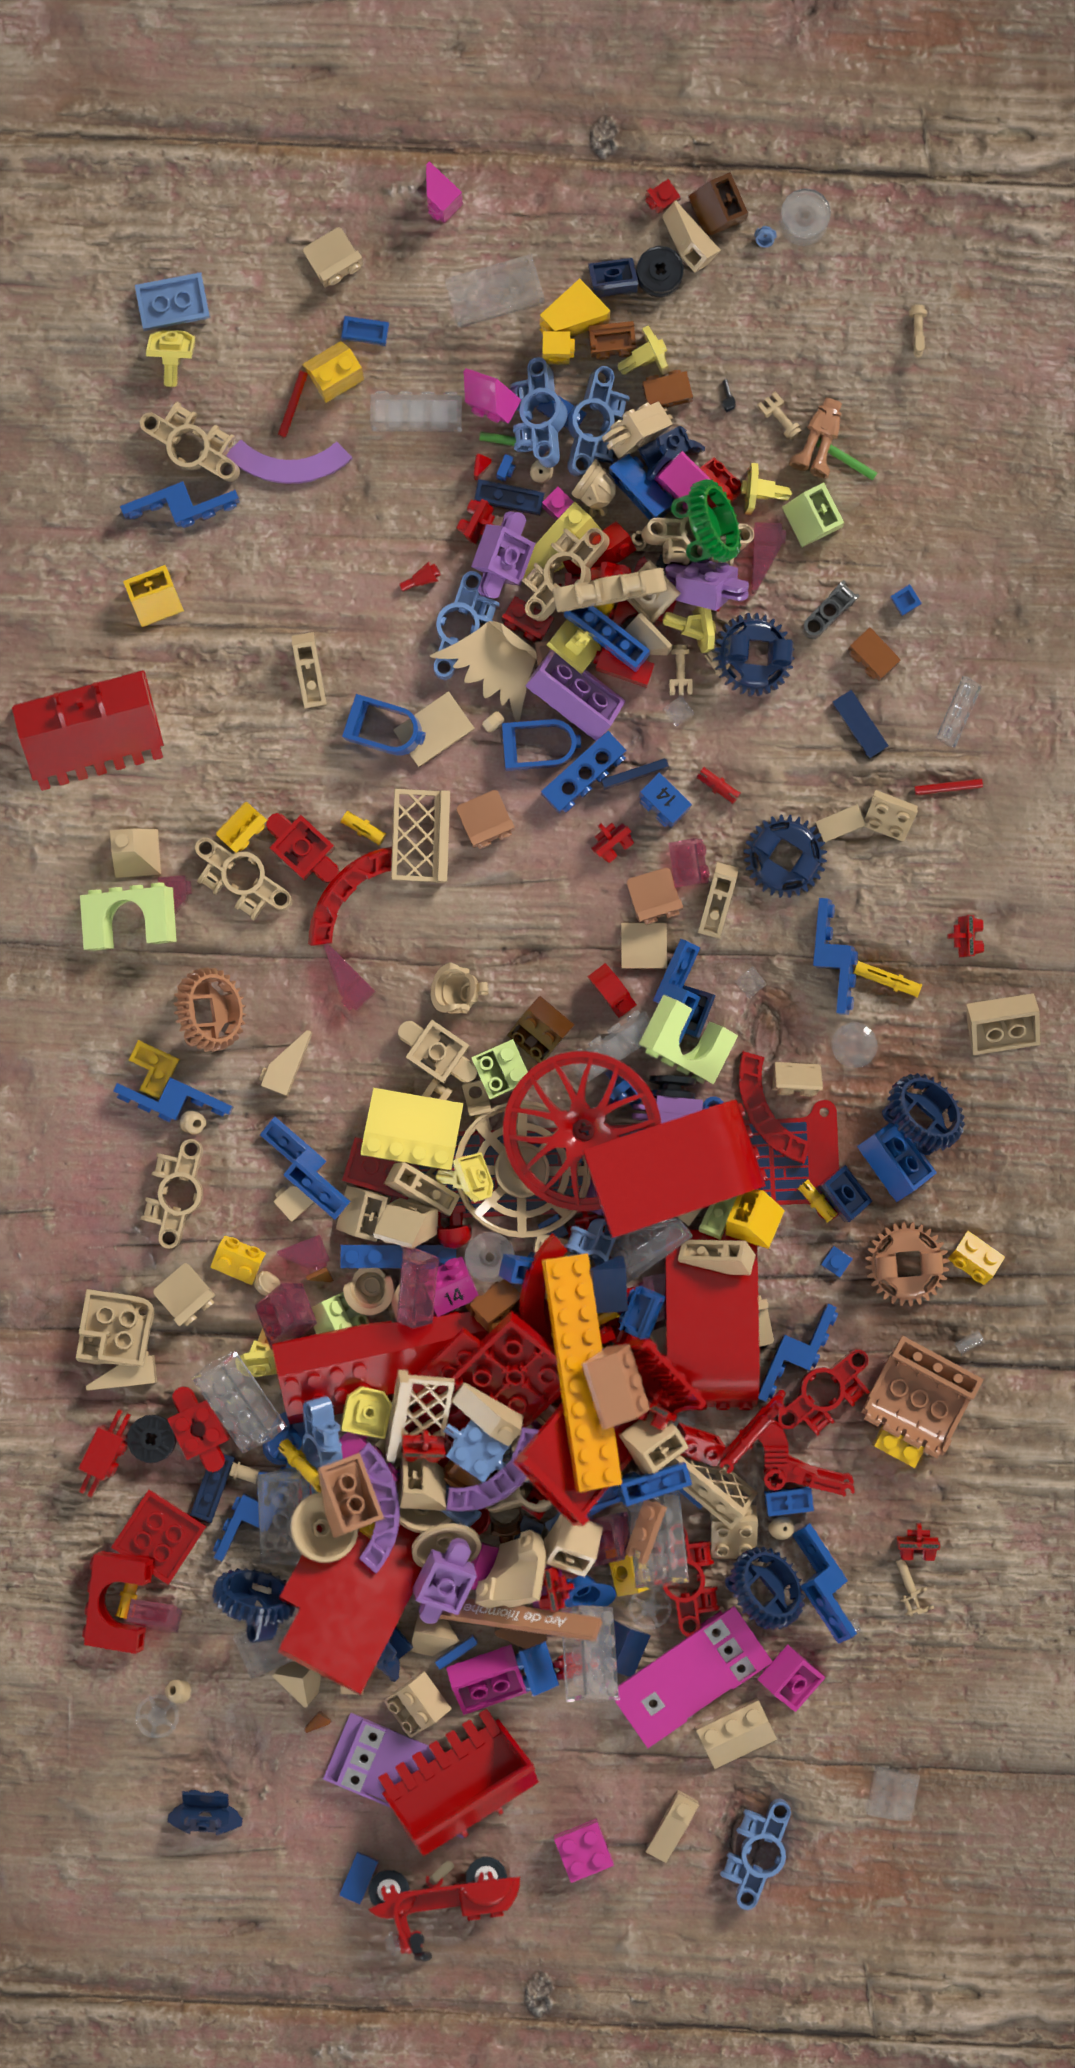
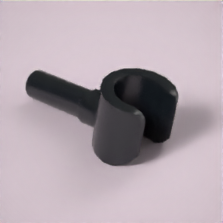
(728, 403)

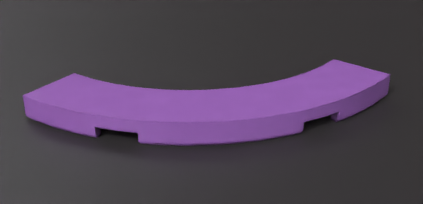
(289, 470)
(494, 1489)
(388, 1499)

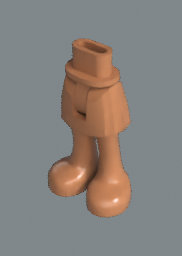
(825, 425)

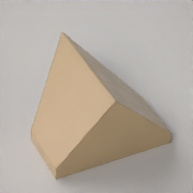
(433, 1637)
(299, 1681)

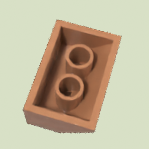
(615, 1385)

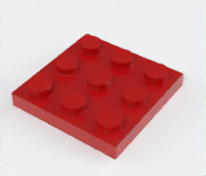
(159, 1533)

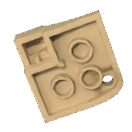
(114, 1329)
(515, 1574)

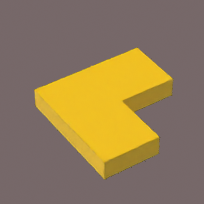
(160, 1067)

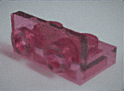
(689, 862)

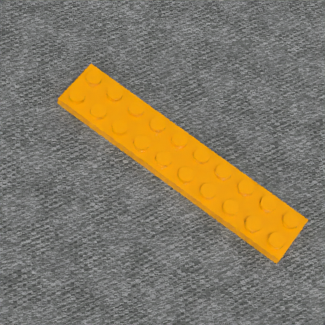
(575, 1342)

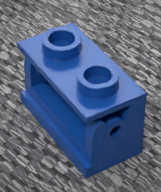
(641, 1312)
(789, 1501)

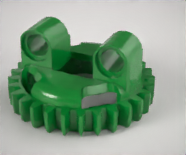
(709, 523)

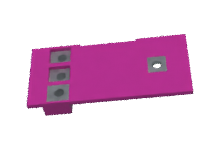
(691, 1676)

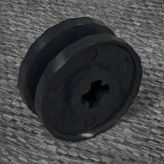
(665, 283)
(672, 1086)
(138, 1437)

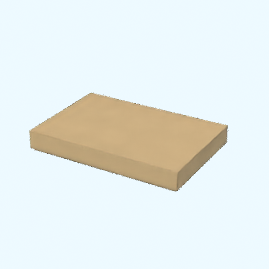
(443, 725)

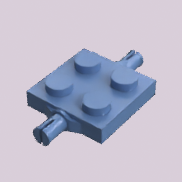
(476, 1450)

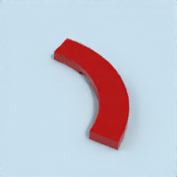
(341, 888)
(760, 1114)
(534, 1287)

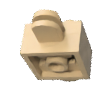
(637, 428)
(437, 1051)

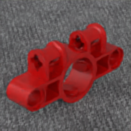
(842, 1372)
(689, 1604)

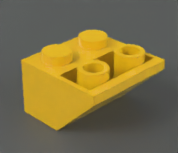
(153, 596)
(754, 1218)

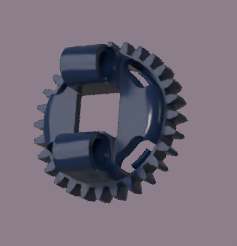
(735, 650)
(772, 874)
(933, 1103)
(776, 1578)
(237, 1599)

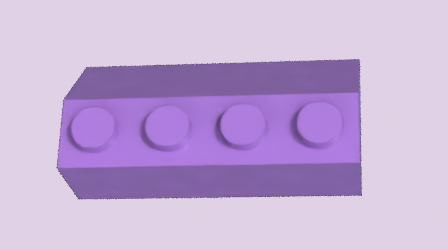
(575, 695)

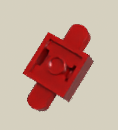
(302, 847)
(198, 1429)
(103, 1453)

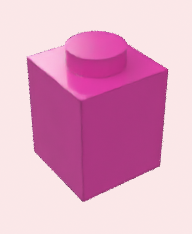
(557, 503)

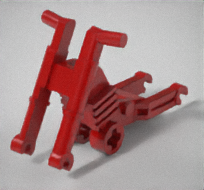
(777, 1455)

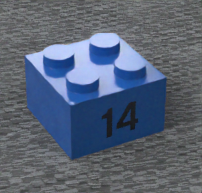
(664, 801)

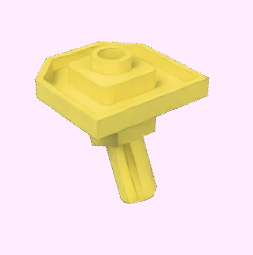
(171, 347)
(651, 351)
(760, 489)
(696, 626)
(574, 646)
(470, 1176)
(260, 1359)
(366, 1412)

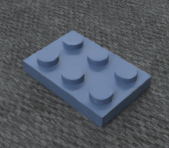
(172, 301)

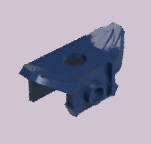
(667, 448)
(395, 1648)
(216, 1803)

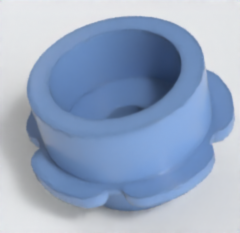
(761, 239)

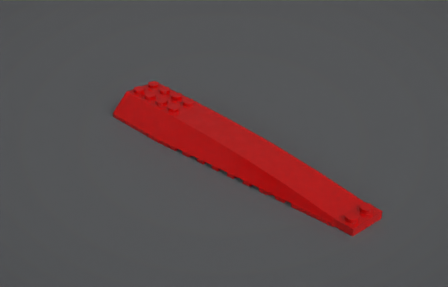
(367, 1357)

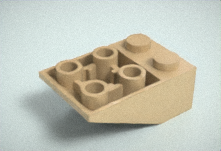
(797, 1078)

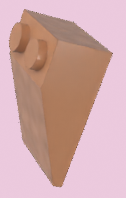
(348, 1495)

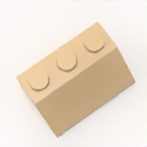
(1003, 1024)
(735, 1733)

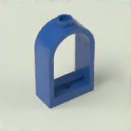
(357, 717)
(510, 751)

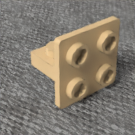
(890, 815)

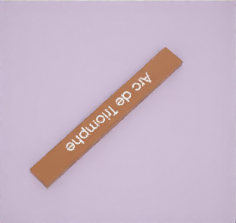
(529, 1620)

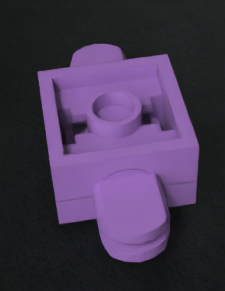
(513, 556)
(707, 583)
(670, 1108)
(454, 1581)

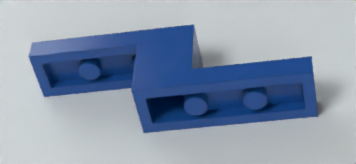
(180, 505)
(835, 956)
(675, 978)
(172, 1100)
(305, 1168)
(387, 1255)
(797, 1352)
(647, 1486)
(246, 1510)
(824, 1583)

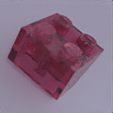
(285, 1313)

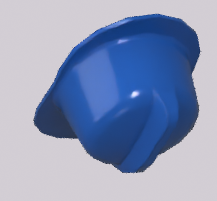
(292, 1432)
(589, 1593)

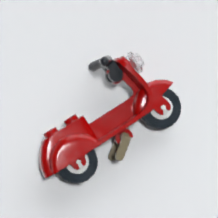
(485, 1892)

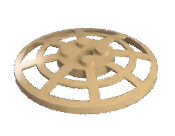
(508, 1179)

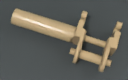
(910, 1587)

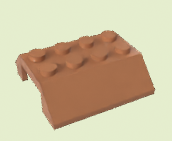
(920, 1397)

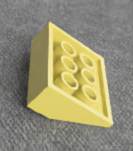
(412, 1129)

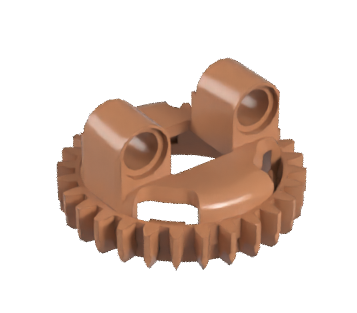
(223, 1008)
(885, 1265)

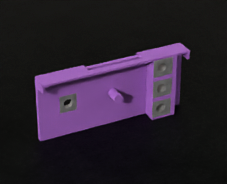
(383, 1754)

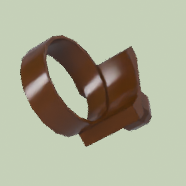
(507, 1530)

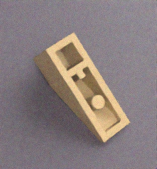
(308, 670)
(718, 900)
(284, 1068)
(421, 1188)
(718, 1255)
(127, 1375)
(488, 1414)
(672, 1826)

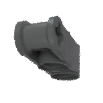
(840, 599)

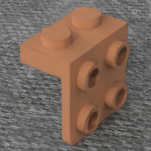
(485, 819)
(654, 896)

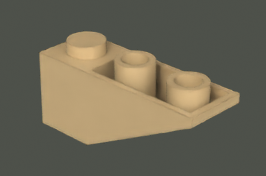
(690, 240)

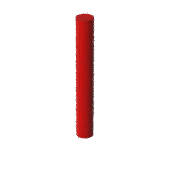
(292, 405)
(949, 786)

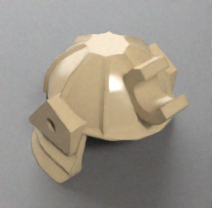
(595, 489)
(456, 989)
(369, 1291)

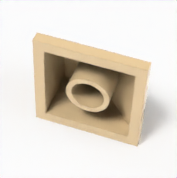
(649, 636)
(135, 852)

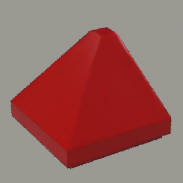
(481, 465)

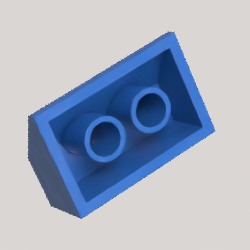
(645, 494)
(896, 1161)

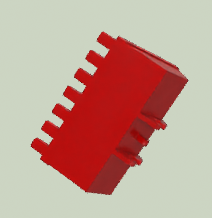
(88, 728)
(459, 1783)

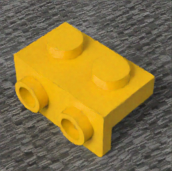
(241, 827)
(976, 1258)
(238, 1259)

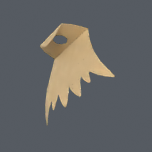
(497, 657)

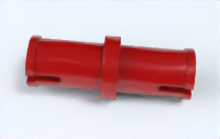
(718, 785)

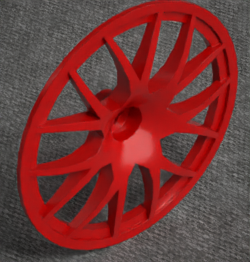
(570, 1122)

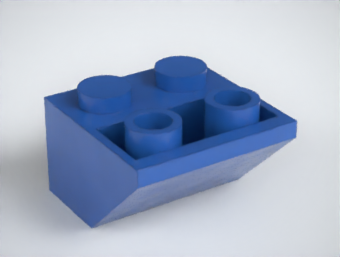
(538, 1668)

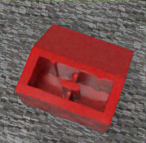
(718, 473)

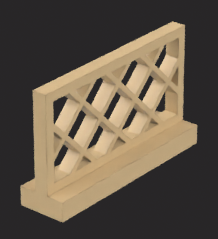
(440, 835)
(400, 1410)
(712, 1497)

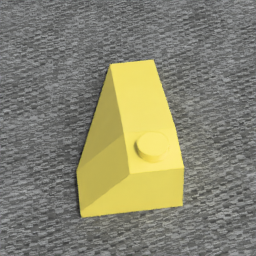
(574, 520)

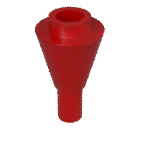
(427, 574)

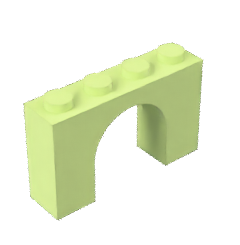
(100, 907)
(663, 1036)

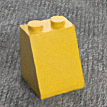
(575, 311)
(334, 371)

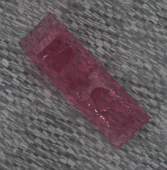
(766, 546)
(349, 983)

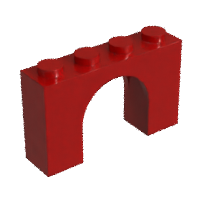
(611, 665)
(100, 1627)

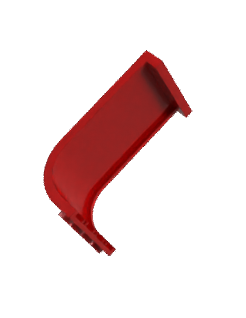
(674, 1168)
(714, 1329)
(548, 1457)

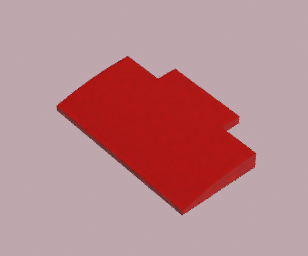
(507, 1365)
(348, 1610)

